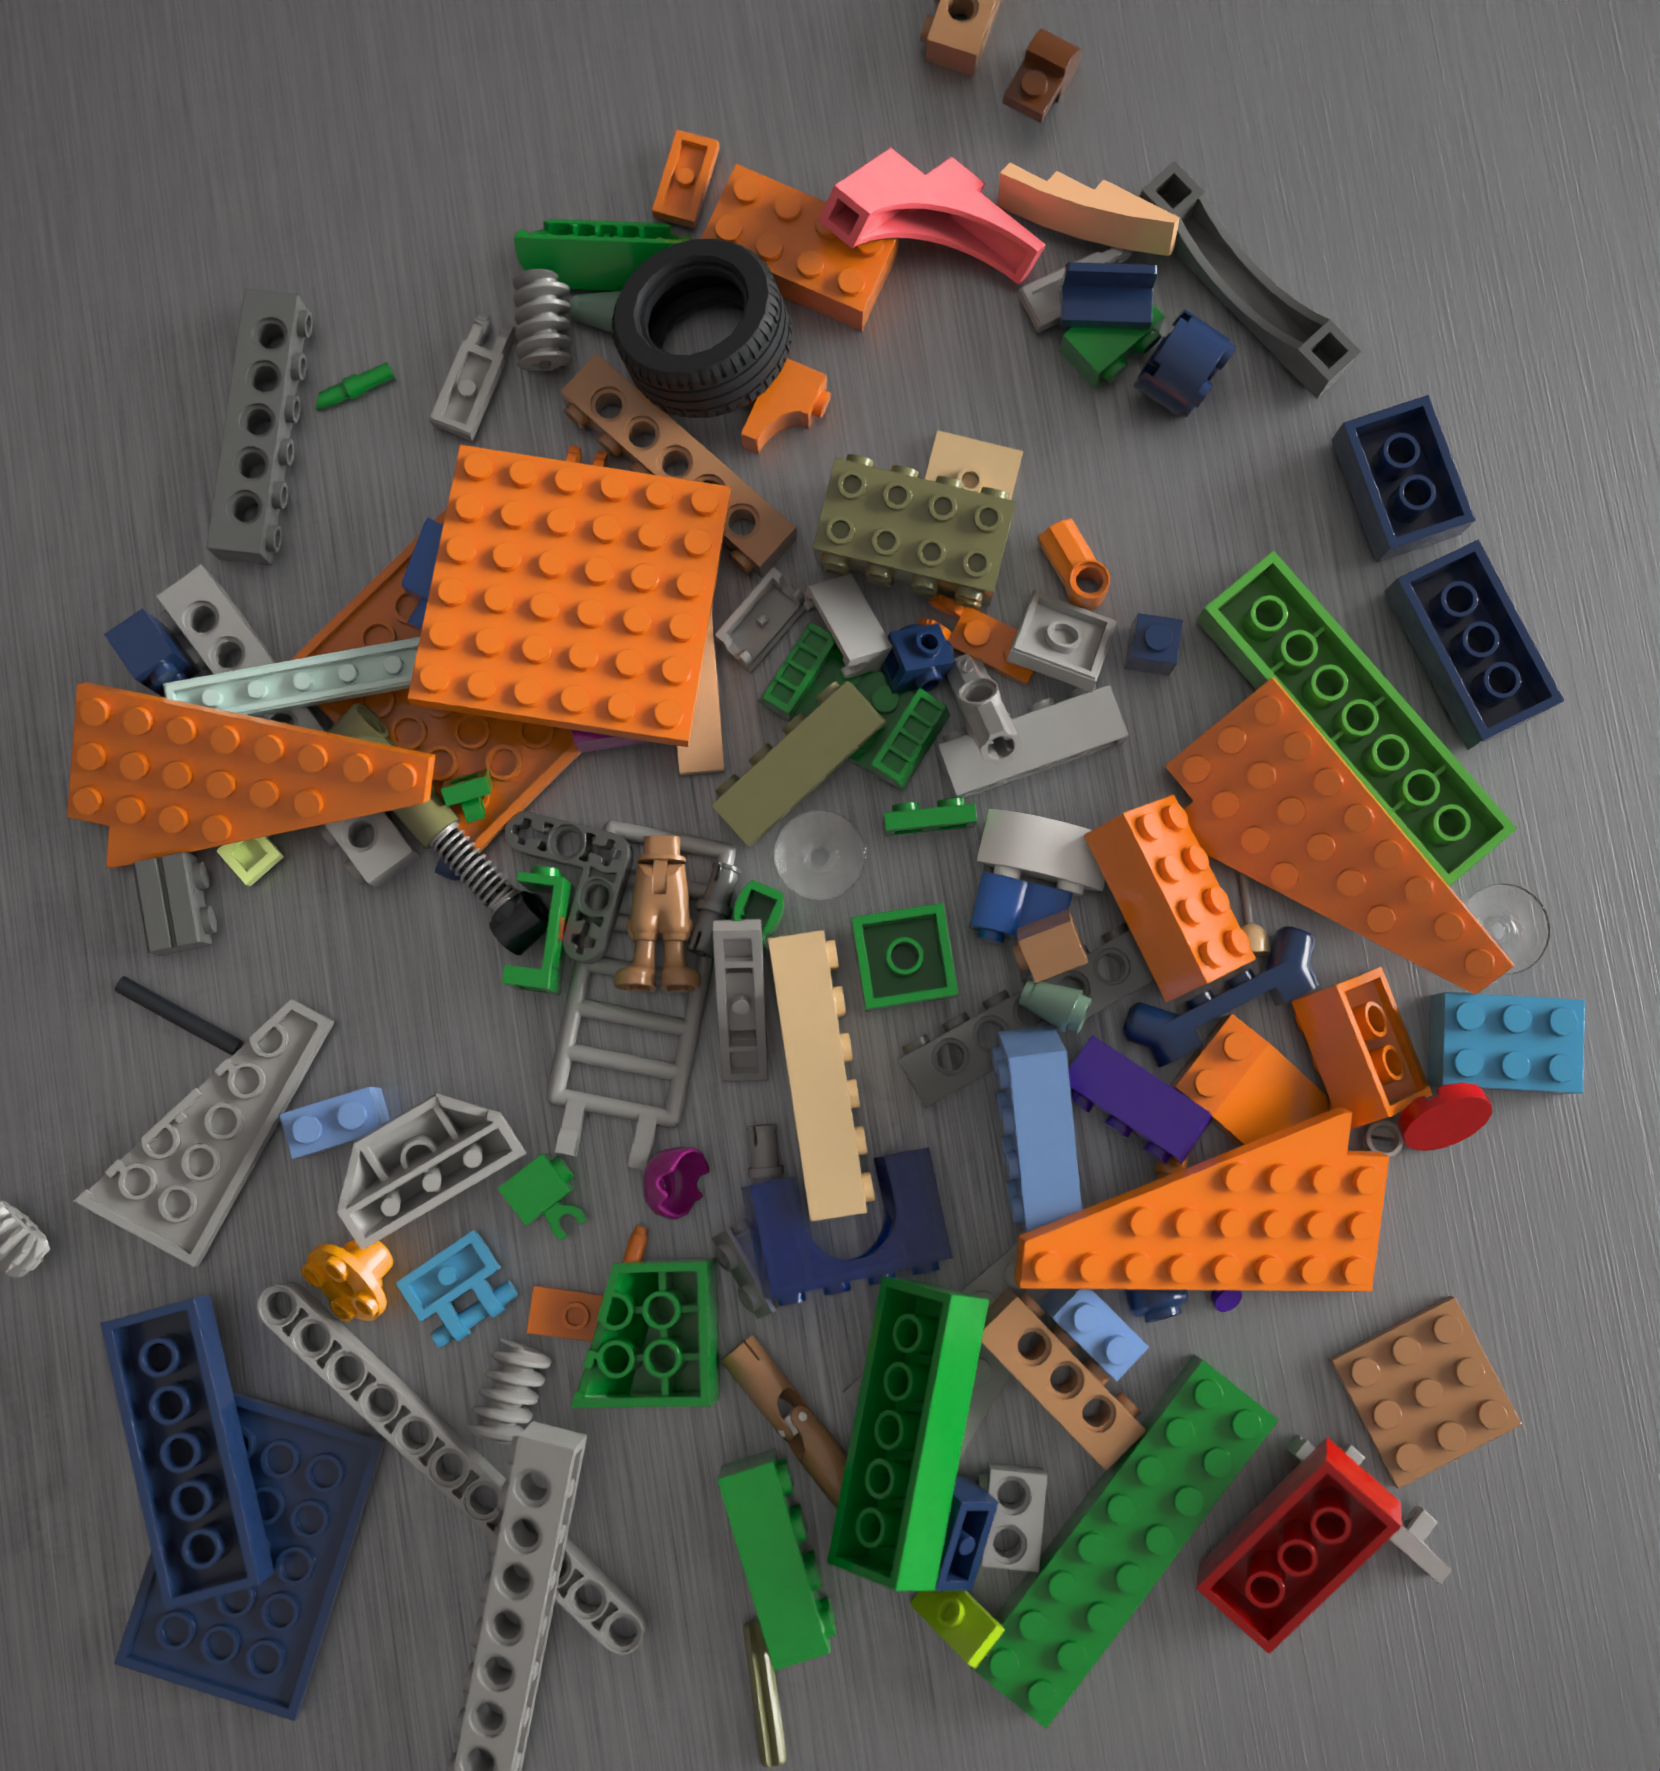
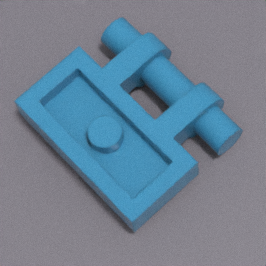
(448, 1277)

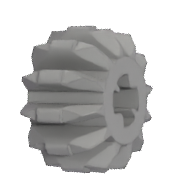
(20, 1242)

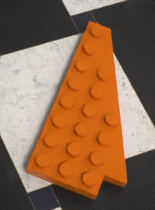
(210, 777)
(1302, 823)
(1256, 1218)

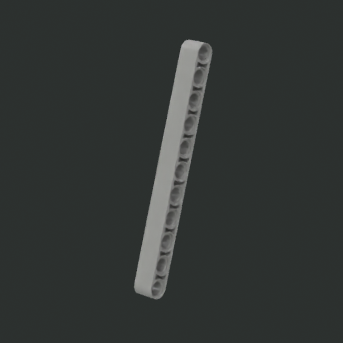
(429, 1456)

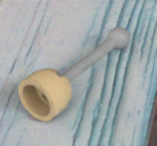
(1257, 935)

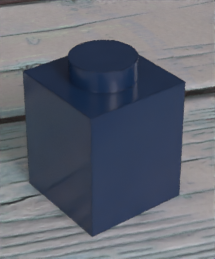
(1153, 644)

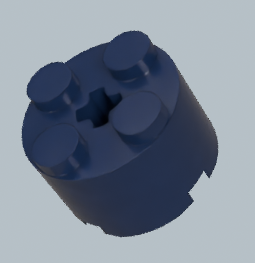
(1183, 363)

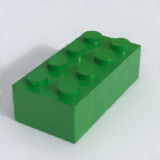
(775, 1560)

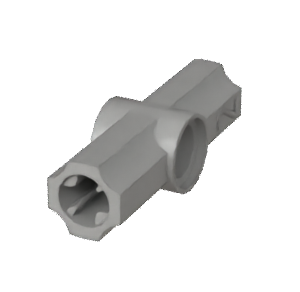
(983, 710)

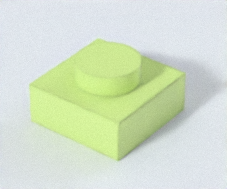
(251, 858)

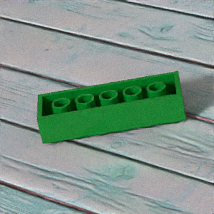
(907, 1434)

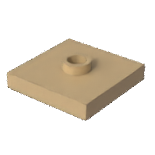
(974, 463)

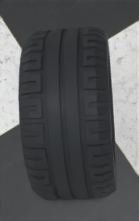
(688, 279)

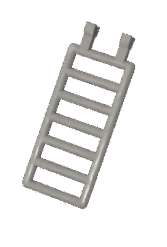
(576, 1006)

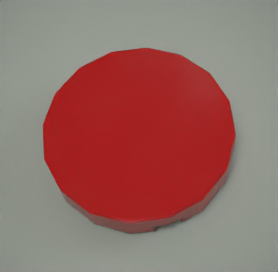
(1445, 1118)

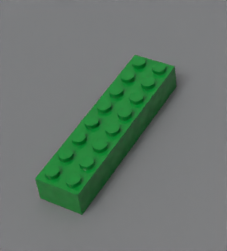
(1122, 1539)

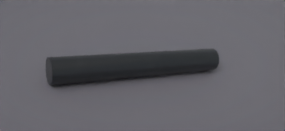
(178, 1015)

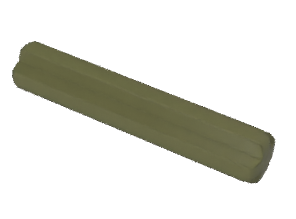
(764, 1697)

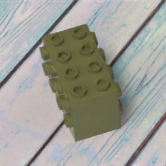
(913, 531)

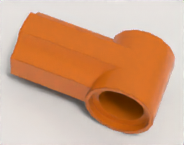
(1074, 561)

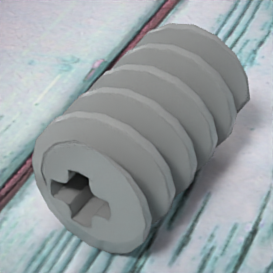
(538, 320)
(510, 1392)

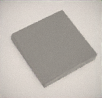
(1062, 641)

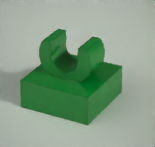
(469, 792)

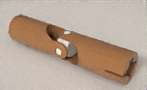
(806, 1436)

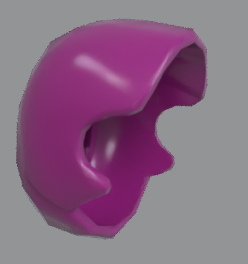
(672, 1181)

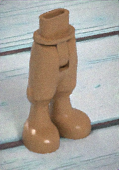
(657, 909)

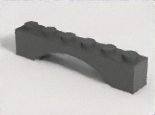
(1293, 333)

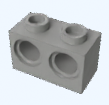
(1022, 1516)

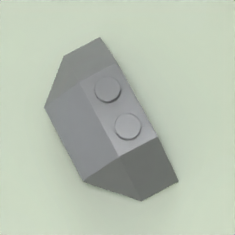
(421, 1164)

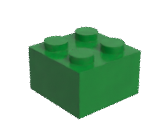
(904, 957)

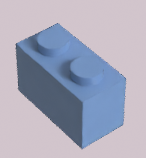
(333, 1122)
(1095, 1328)

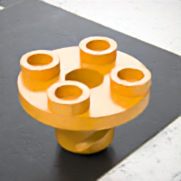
(350, 1278)

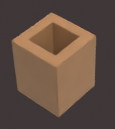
(1050, 946)

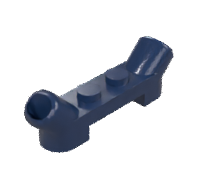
(1285, 978)

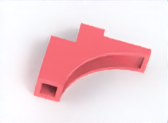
(941, 207)

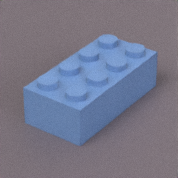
(1038, 1126)

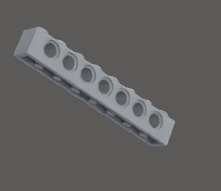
(201, 595)
(558, 1458)

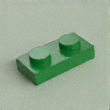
(948, 815)

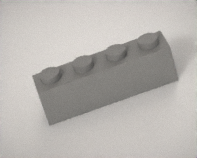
(1048, 738)

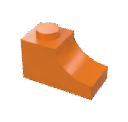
(789, 401)

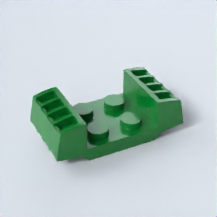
(911, 717)

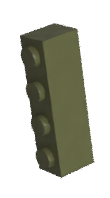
(797, 763)

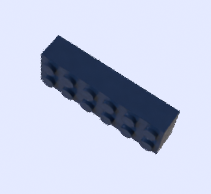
(187, 1452)

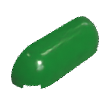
(592, 251)

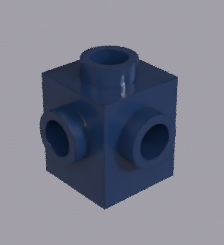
(917, 658)

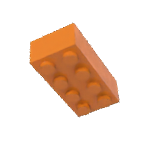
(802, 254)
(1169, 897)

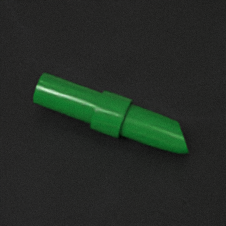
(354, 386)

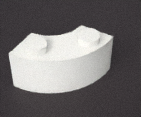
(1039, 849)

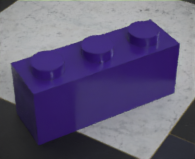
(1136, 1102)

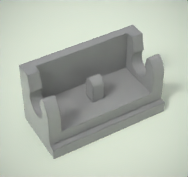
(761, 621)
(850, 624)

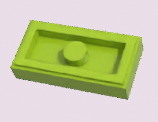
(959, 1622)

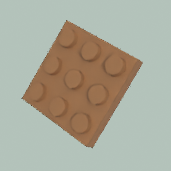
(1424, 1391)

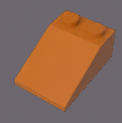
(1247, 1084)

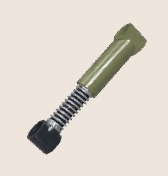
(516, 916)

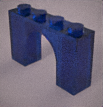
(910, 1236)

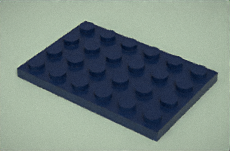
(267, 1638)

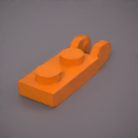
(980, 638)

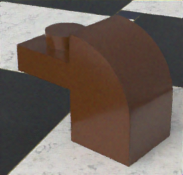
(1042, 75)

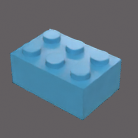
(1507, 1042)

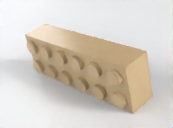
(818, 1075)

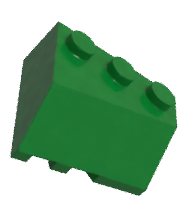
(655, 1337)

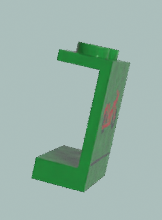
(550, 977)

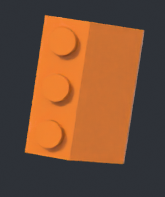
(1361, 1047)

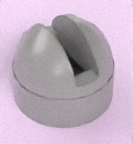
(1384, 1131)

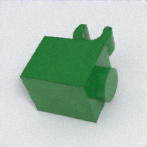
(539, 1192)

